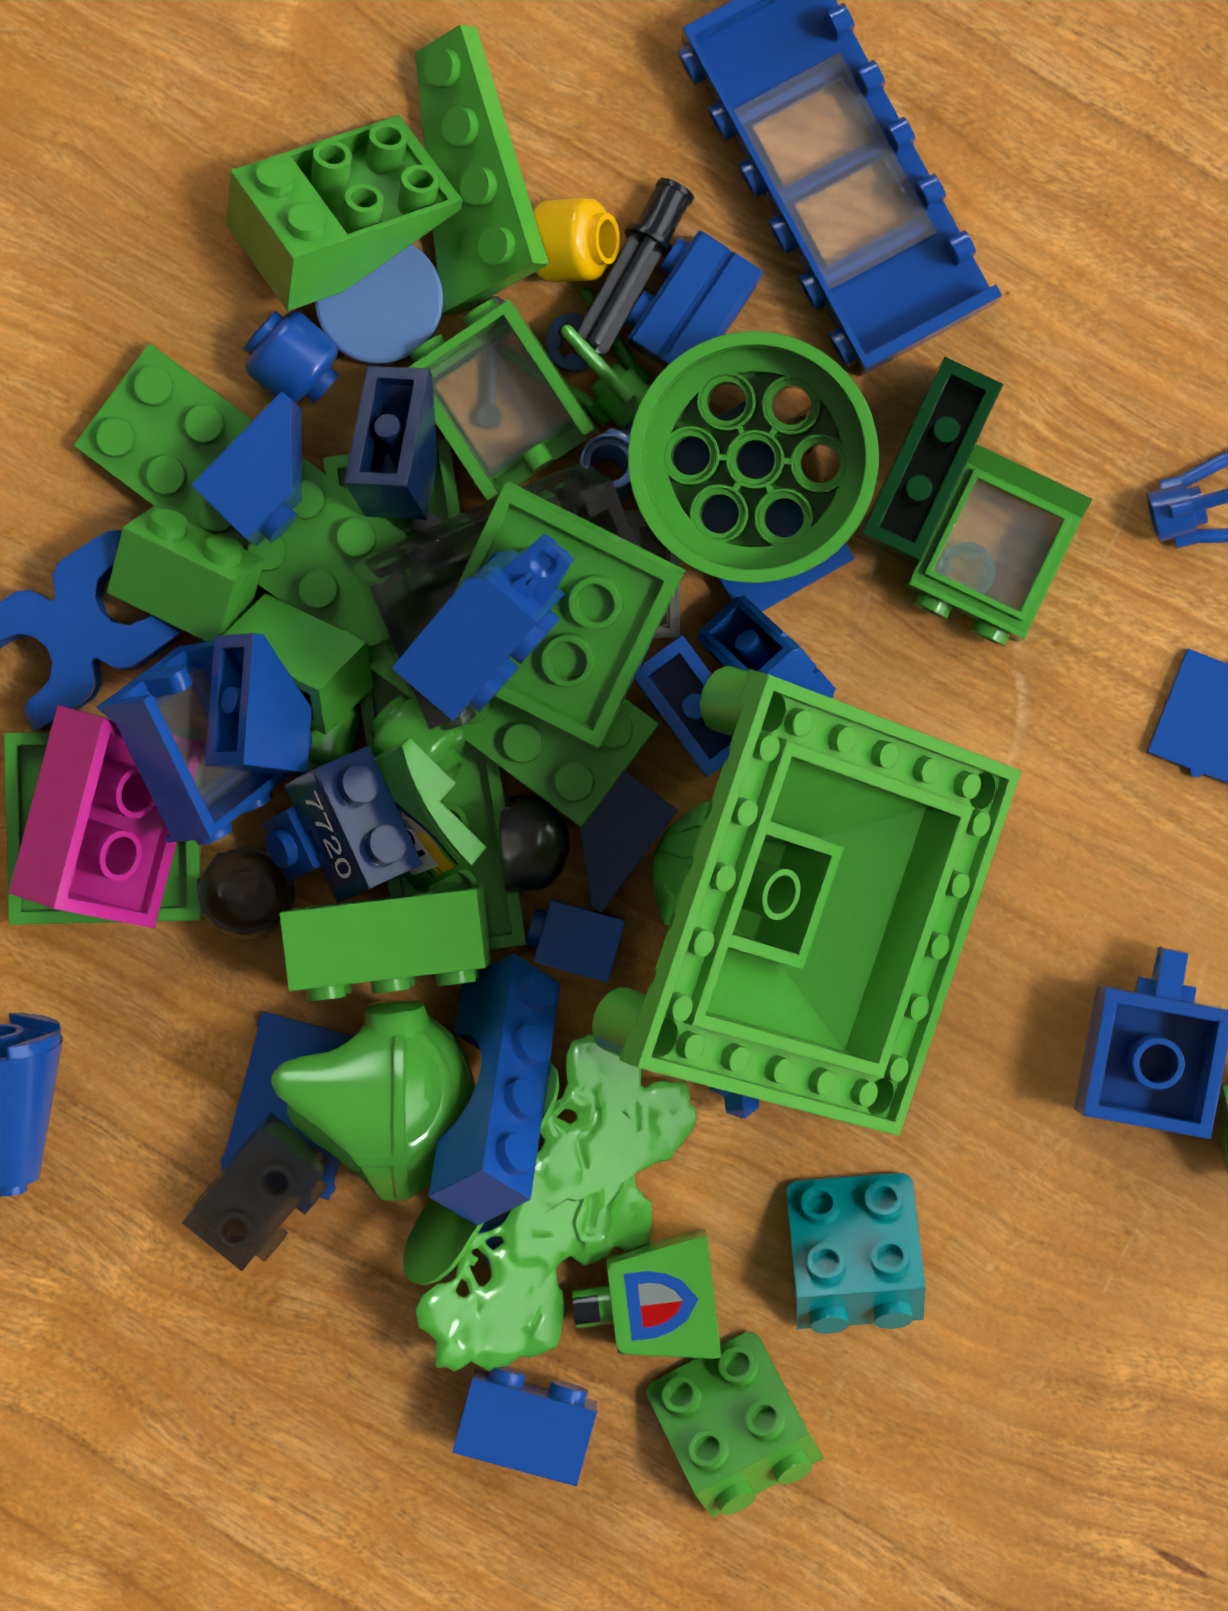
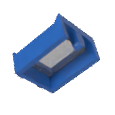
(165, 730)

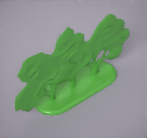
(577, 1209)

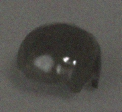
(532, 843)
(244, 894)

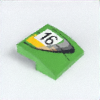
(437, 834)

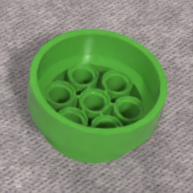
(679, 409)

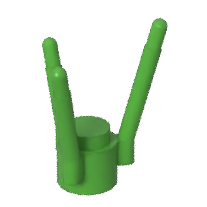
(617, 390)

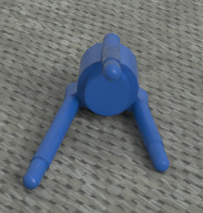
(1180, 510)

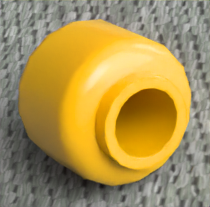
(576, 239)

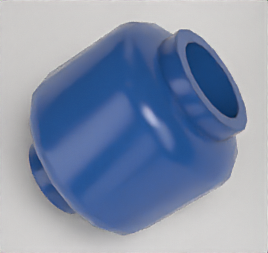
(291, 357)

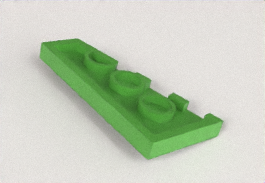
(466, 135)

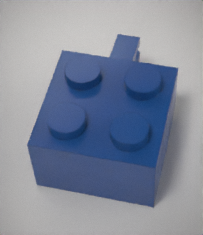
(490, 617)
(1154, 1053)

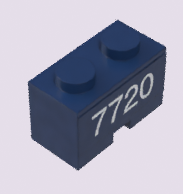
(353, 823)

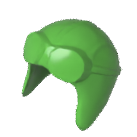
(382, 1096)

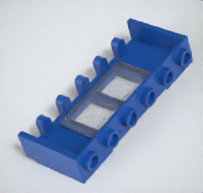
(837, 174)

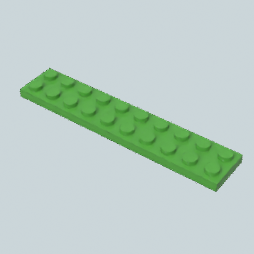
(170, 427)

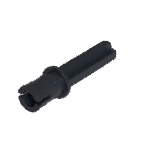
(644, 246)

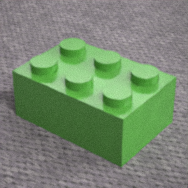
(386, 942)

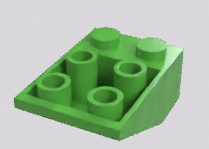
(337, 209)

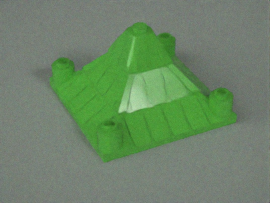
(812, 905)

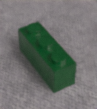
(930, 461)

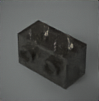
(257, 1192)

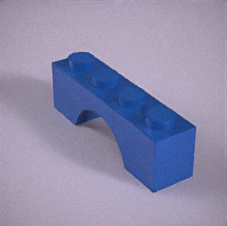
(492, 1148)

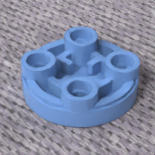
(386, 311)

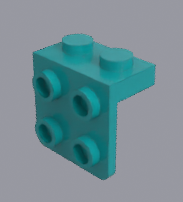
(855, 1252)

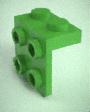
(733, 1425)

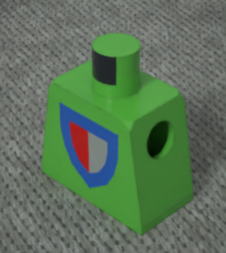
(657, 1299)

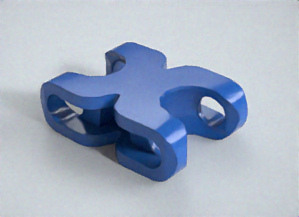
(80, 631)

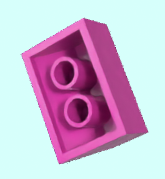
(93, 828)

